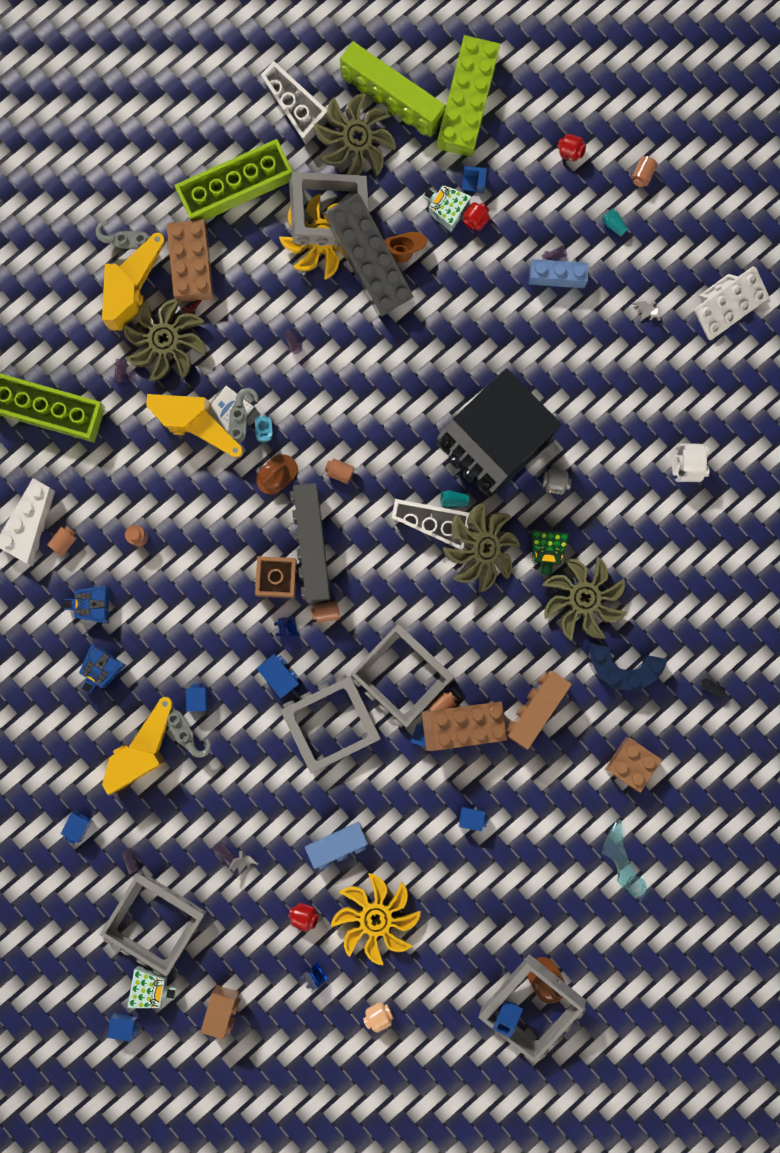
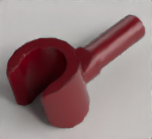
(191, 310)

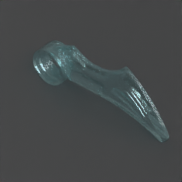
(616, 851)

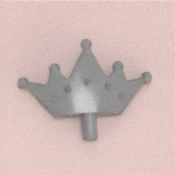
(647, 310)
(241, 862)

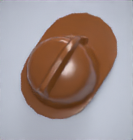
(405, 245)
(276, 474)
(542, 990)

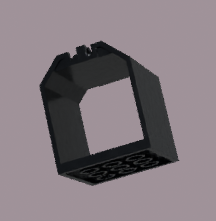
(498, 433)

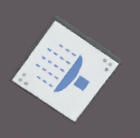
(222, 405)

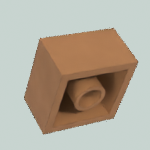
(276, 577)
(633, 764)
(221, 1007)

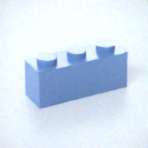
(558, 273)
(336, 846)

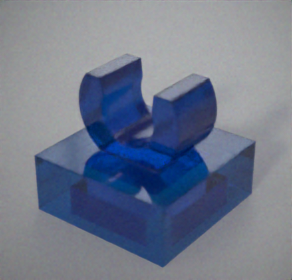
(287, 627)
(314, 976)

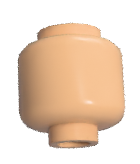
(378, 1017)

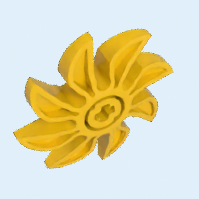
(310, 261)
(386, 919)

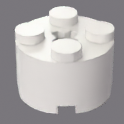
(690, 462)

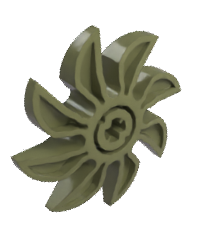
(357, 127)
(162, 331)
(481, 547)
(586, 589)

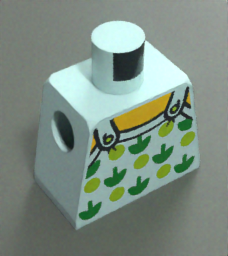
(447, 205)
(149, 989)

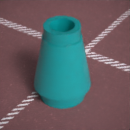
(614, 222)
(453, 499)

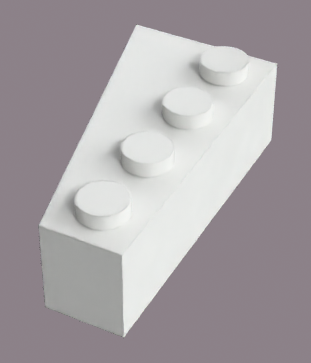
(295, 101)
(429, 519)
(27, 522)

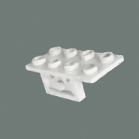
(730, 301)

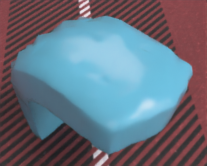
(263, 428)

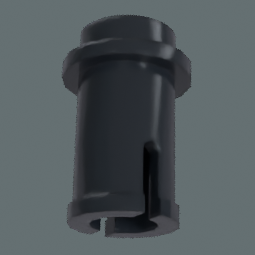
(711, 686)

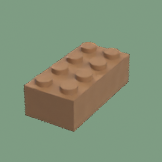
(190, 260)
(538, 709)
(464, 726)

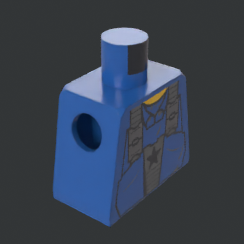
(90, 604)
(99, 668)

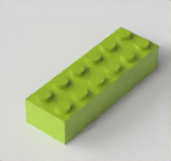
(391, 89)
(468, 96)
(235, 181)
(50, 408)

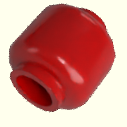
(571, 147)
(476, 216)
(303, 917)

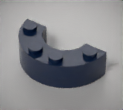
(621, 679)

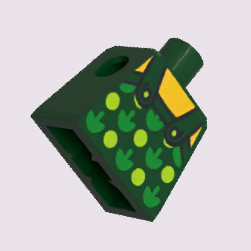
(548, 549)

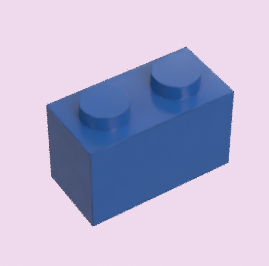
(278, 676)

